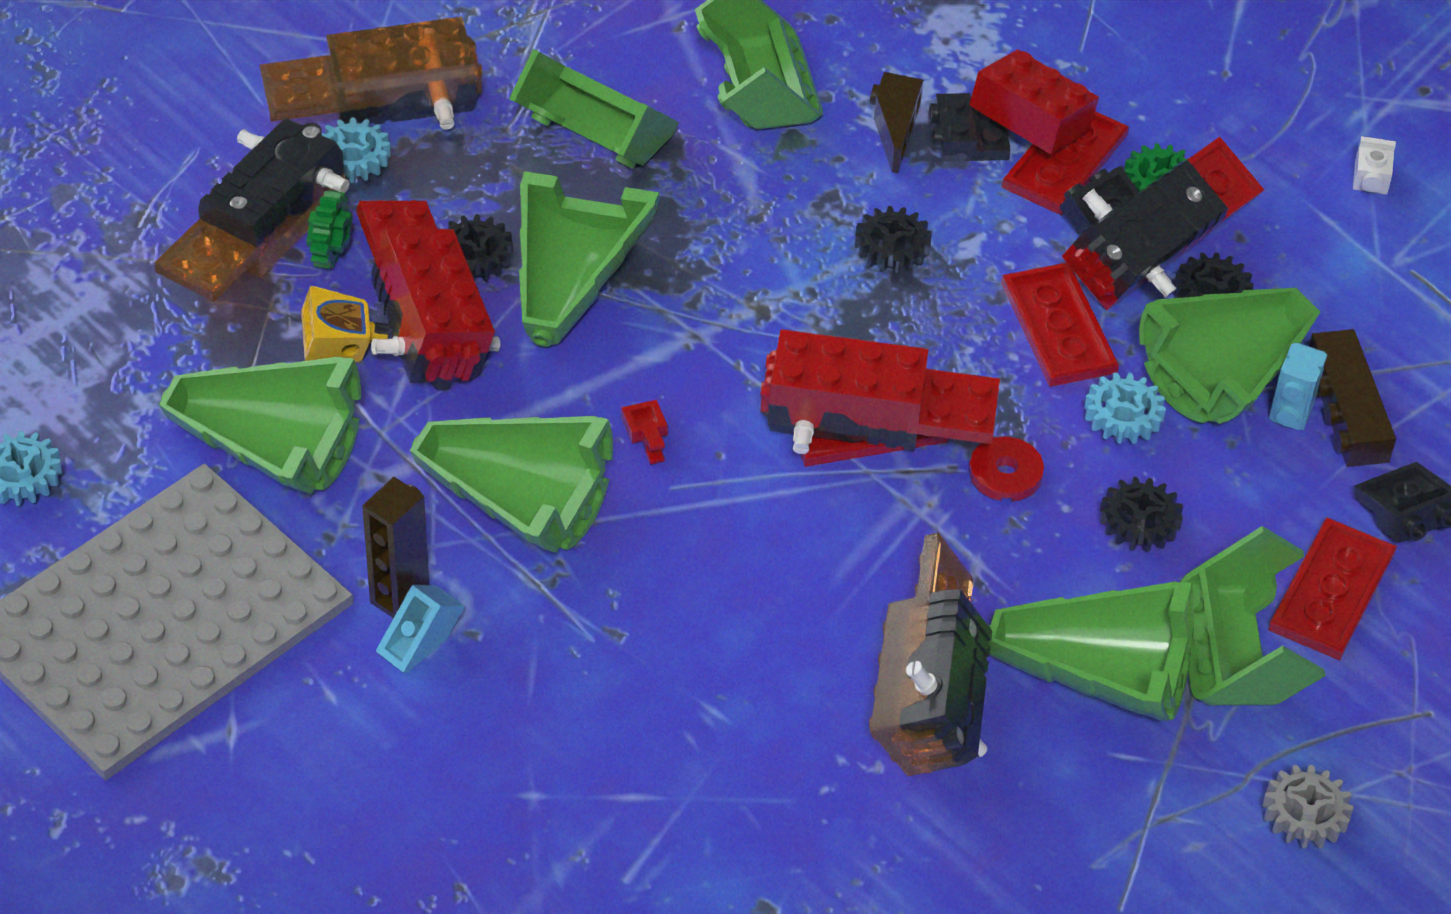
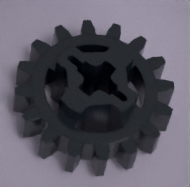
(893, 239)
(483, 245)
(1211, 277)
(1141, 513)

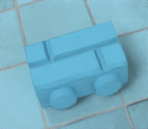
(1297, 386)

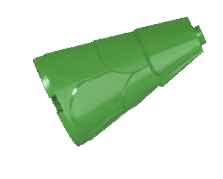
(571, 251)
(1221, 349)
(275, 416)
(524, 471)
(1105, 644)

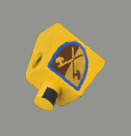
(337, 325)

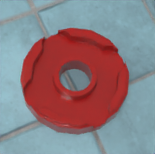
(1006, 452)

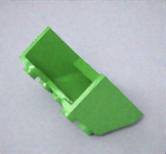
(764, 63)

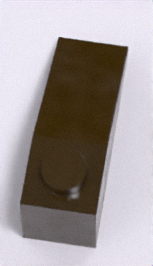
(896, 110)

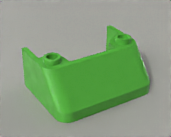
(591, 110)
(1225, 635)

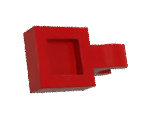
(646, 424)

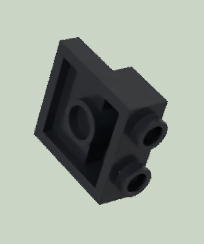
(965, 132)
(1113, 187)
(1407, 501)

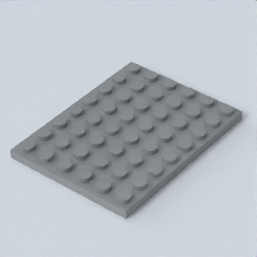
(159, 619)

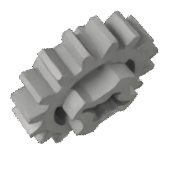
(1307, 806)

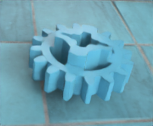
(357, 144)
(1124, 408)
(27, 467)

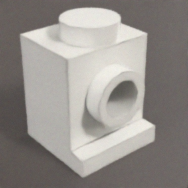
(1374, 165)

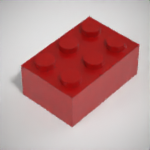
(1034, 101)

